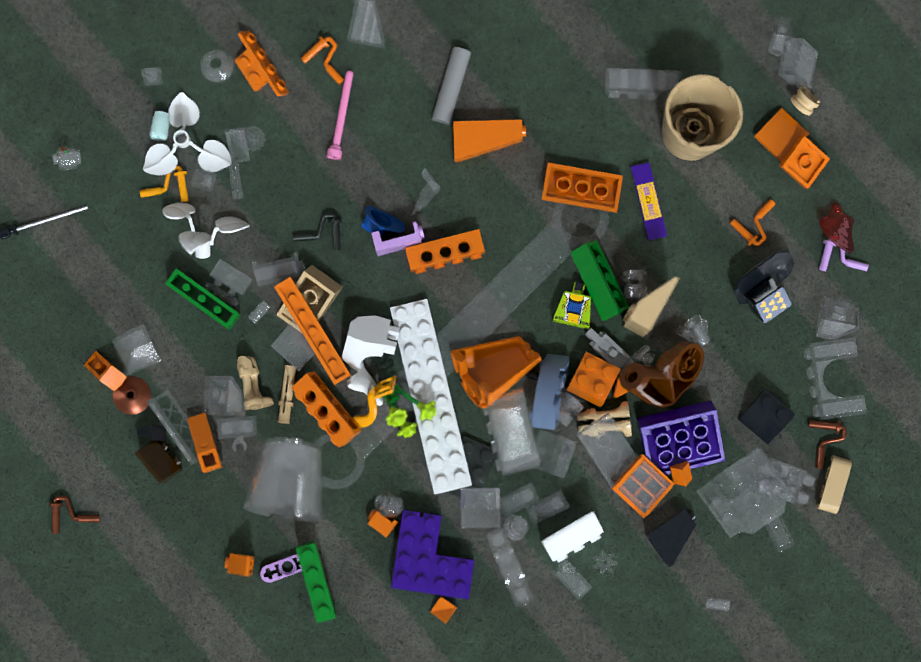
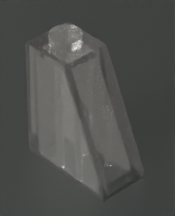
(366, 25)

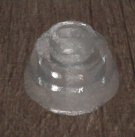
(515, 527)

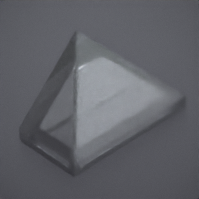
(237, 144)
(572, 579)

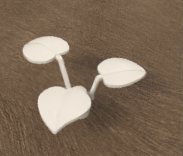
(160, 158)
(201, 241)

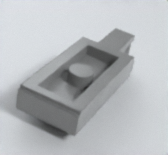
(607, 348)

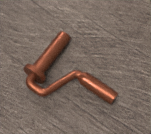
(828, 426)
(56, 514)

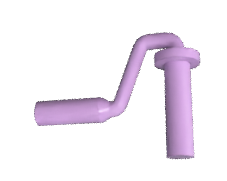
(848, 262)

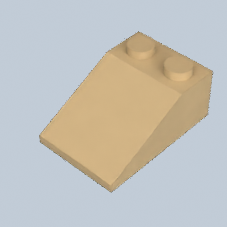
(317, 291)

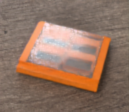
(642, 485)

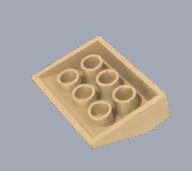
(643, 315)

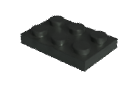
(479, 462)

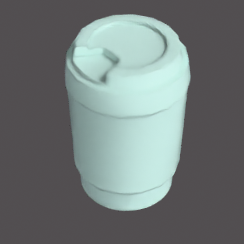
(159, 126)

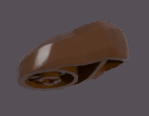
(668, 379)

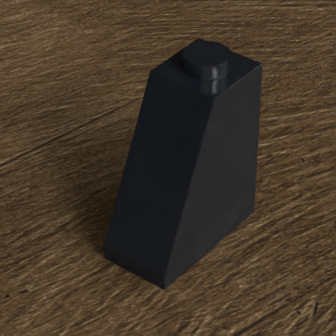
(672, 535)

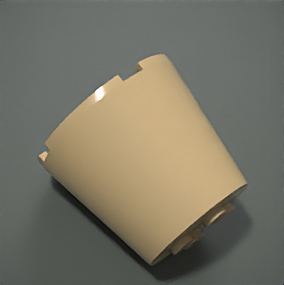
(707, 109)

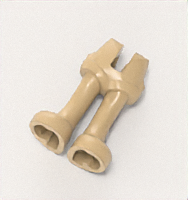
(249, 374)
(620, 412)

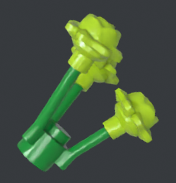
(398, 417)

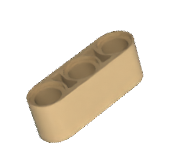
(836, 481)

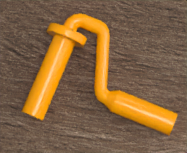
(181, 182)

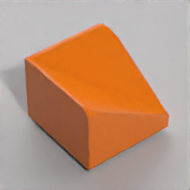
(443, 609)

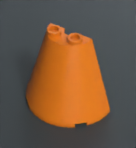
(493, 368)

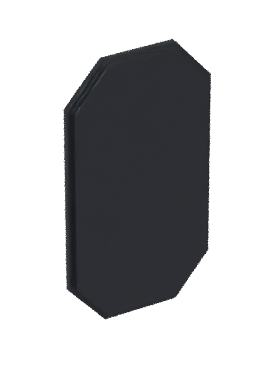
(776, 266)

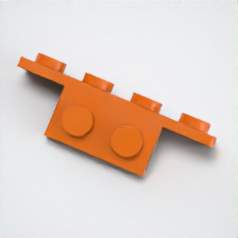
(257, 67)

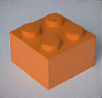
(593, 379)

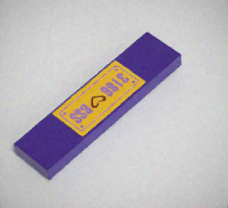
(648, 201)

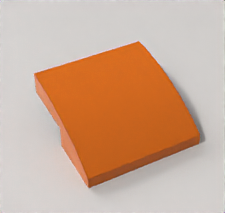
(780, 134)

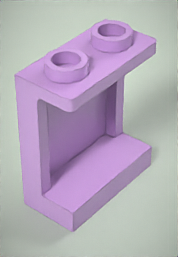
(398, 243)

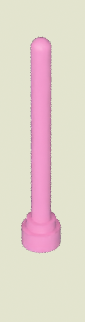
(335, 149)

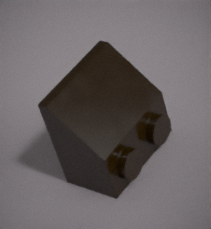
(159, 461)

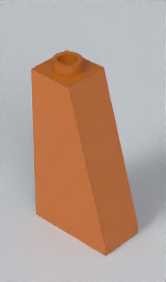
(481, 137)

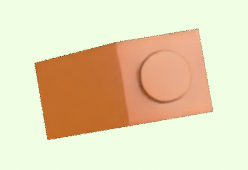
(105, 371)
(240, 564)

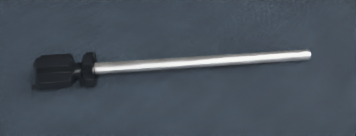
(6, 232)

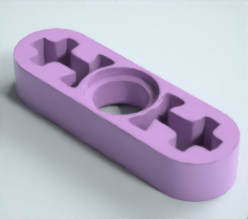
(284, 574)

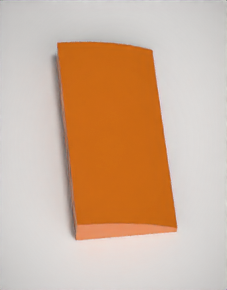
(582, 187)

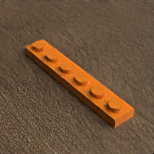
(312, 330)

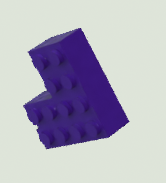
(420, 567)

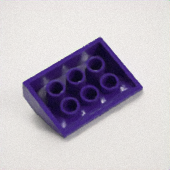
(682, 436)

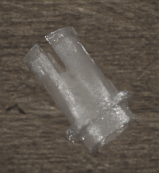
(260, 310)
(718, 604)

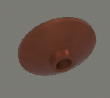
(138, 402)

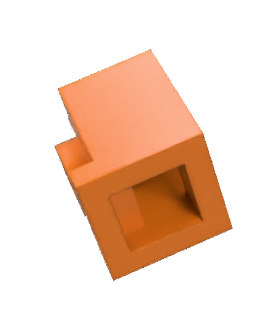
(381, 523)

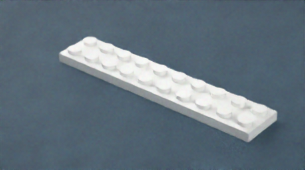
(427, 383)

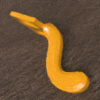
(374, 393)

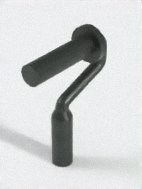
(335, 231)

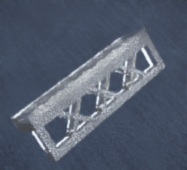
(170, 426)

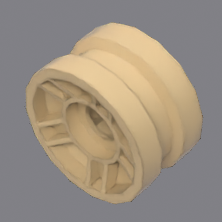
(805, 101)

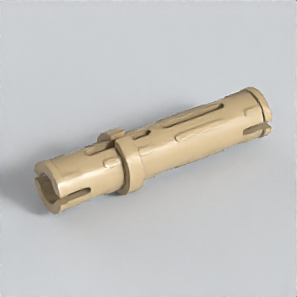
(286, 395)

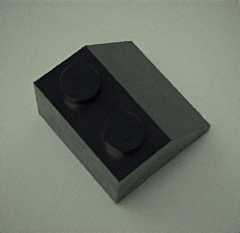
(766, 416)

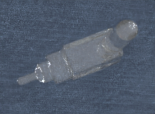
(427, 193)

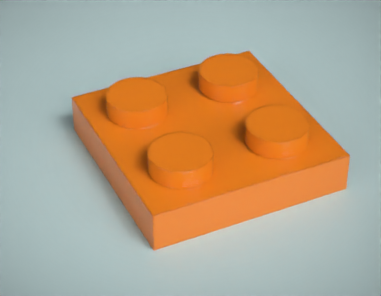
(804, 162)

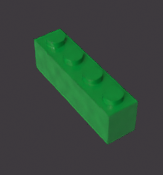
(599, 280)
(203, 299)
(316, 581)

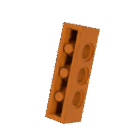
(472, 239)
(335, 411)

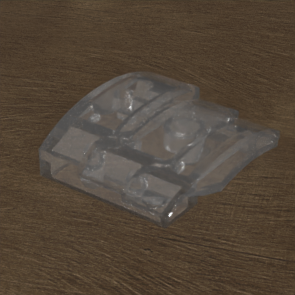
(746, 494)

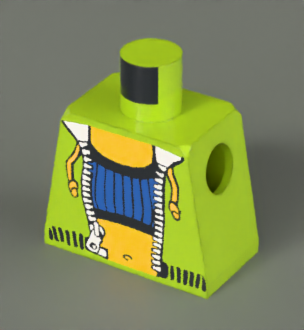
(574, 308)

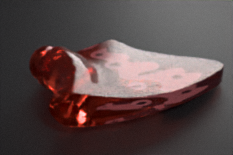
(838, 228)

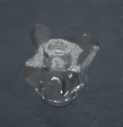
(695, 330)

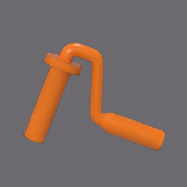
(316, 48)
(746, 234)

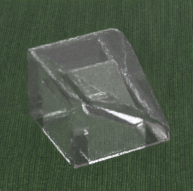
(152, 76)

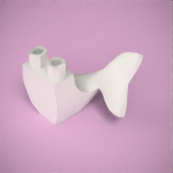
(367, 338)

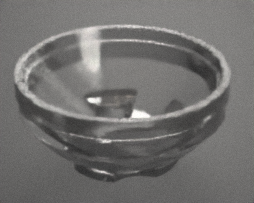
(221, 74)

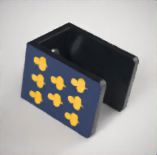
(767, 300)

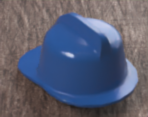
(381, 221)

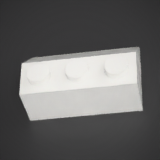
(572, 537)

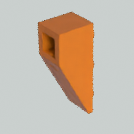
(204, 443)

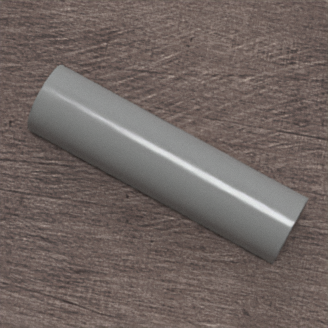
(451, 85)

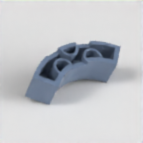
(551, 380)

